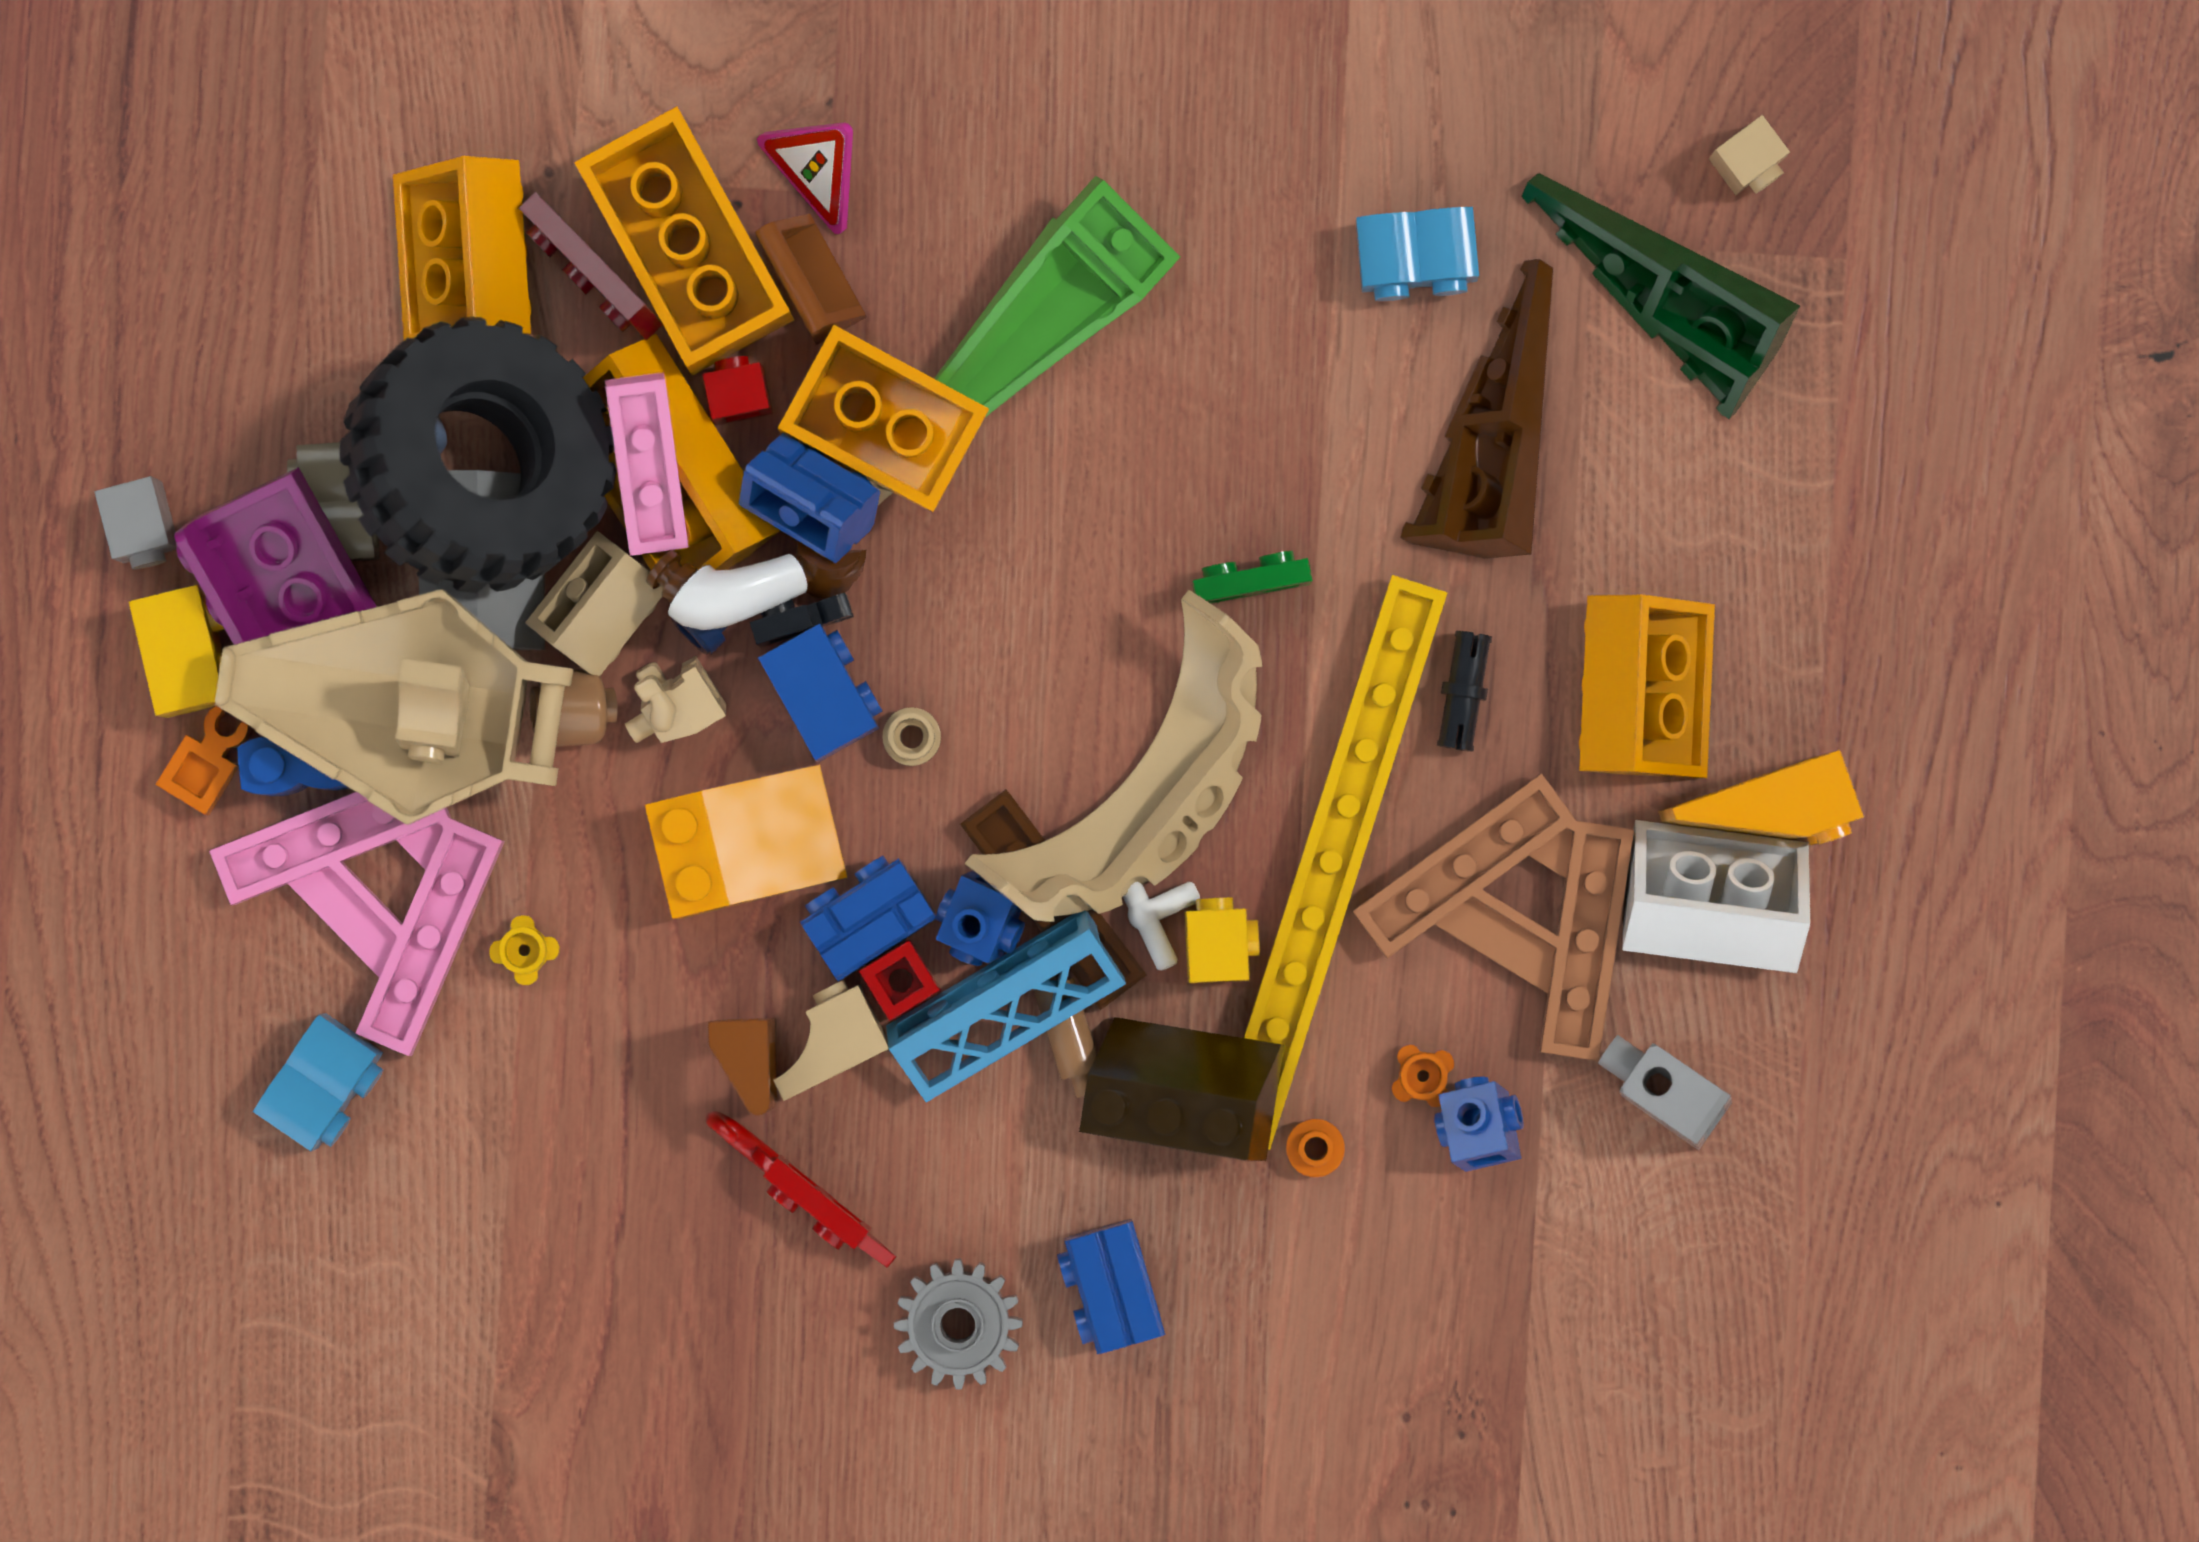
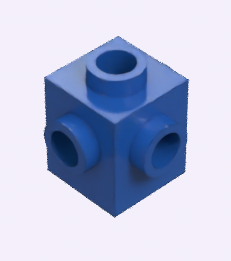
(978, 921)
(1479, 1124)

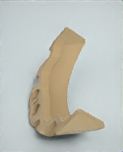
(1167, 798)

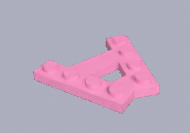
(405, 956)

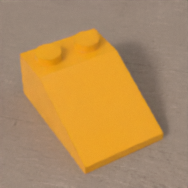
(883, 419)
(1789, 803)
(745, 841)

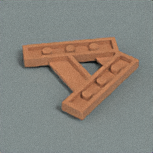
(1567, 966)

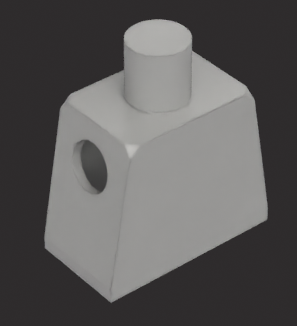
(1688, 1108)

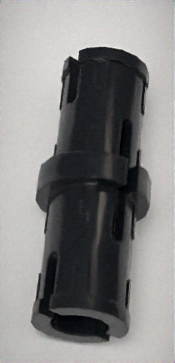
(1464, 691)

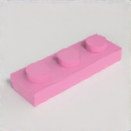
(646, 463)

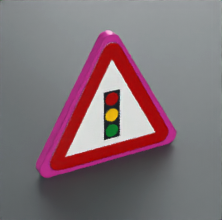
(816, 165)

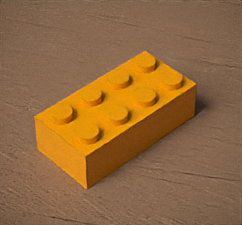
(684, 241)

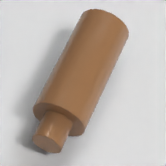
(1070, 1044)

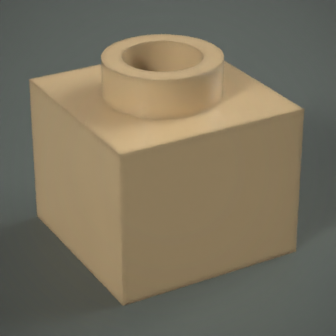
(1750, 157)

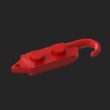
(795, 1189)

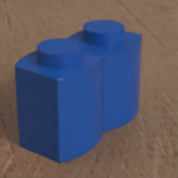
(276, 772)

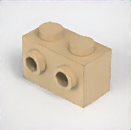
(596, 605)

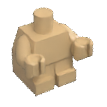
(675, 705)

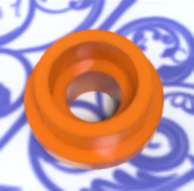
(1301, 1134)

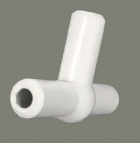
(1146, 916)

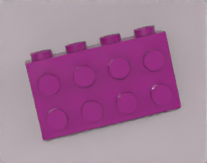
(271, 561)

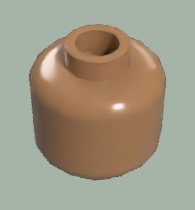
(584, 710)

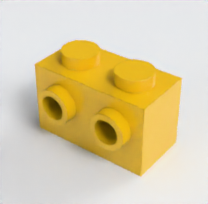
(178, 650)
(1219, 941)

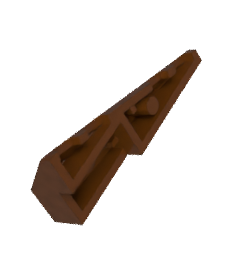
(1488, 478)

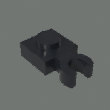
(790, 621)

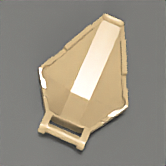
(335, 701)

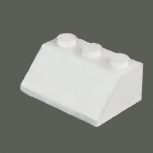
(1717, 896)

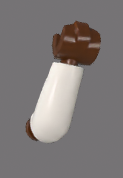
(723, 597)

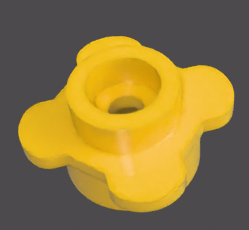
(507, 950)

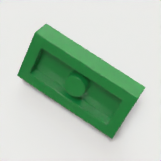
(1277, 573)

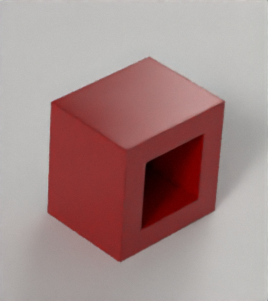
(737, 390)
(878, 976)

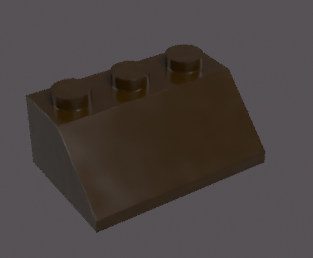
(1183, 1089)

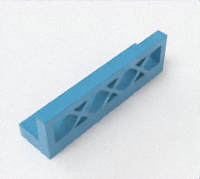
(993, 987)

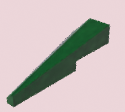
(1704, 312)

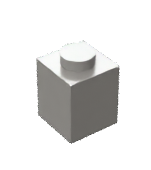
(137, 522)

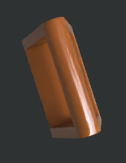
(810, 275)
(748, 1058)

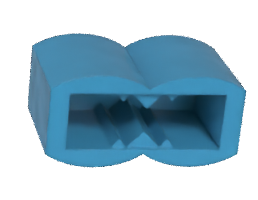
(1417, 251)
(319, 1083)

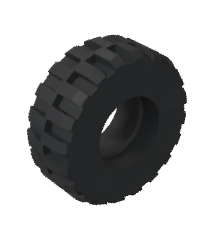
(417, 502)

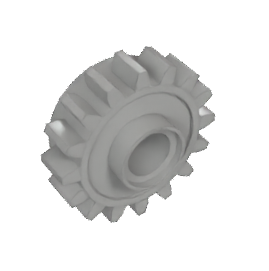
(947, 1353)

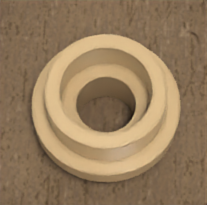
(903, 719)

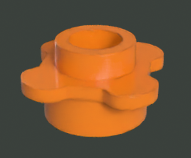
(1413, 1061)

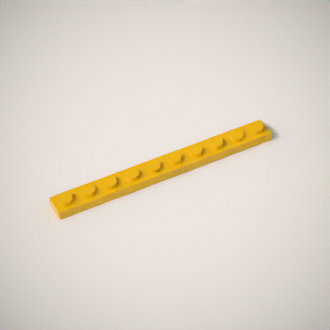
(1343, 823)

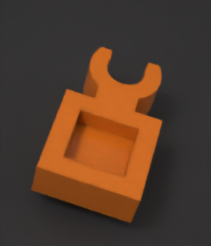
(200, 769)

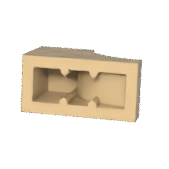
(431, 709)
(840, 1037)

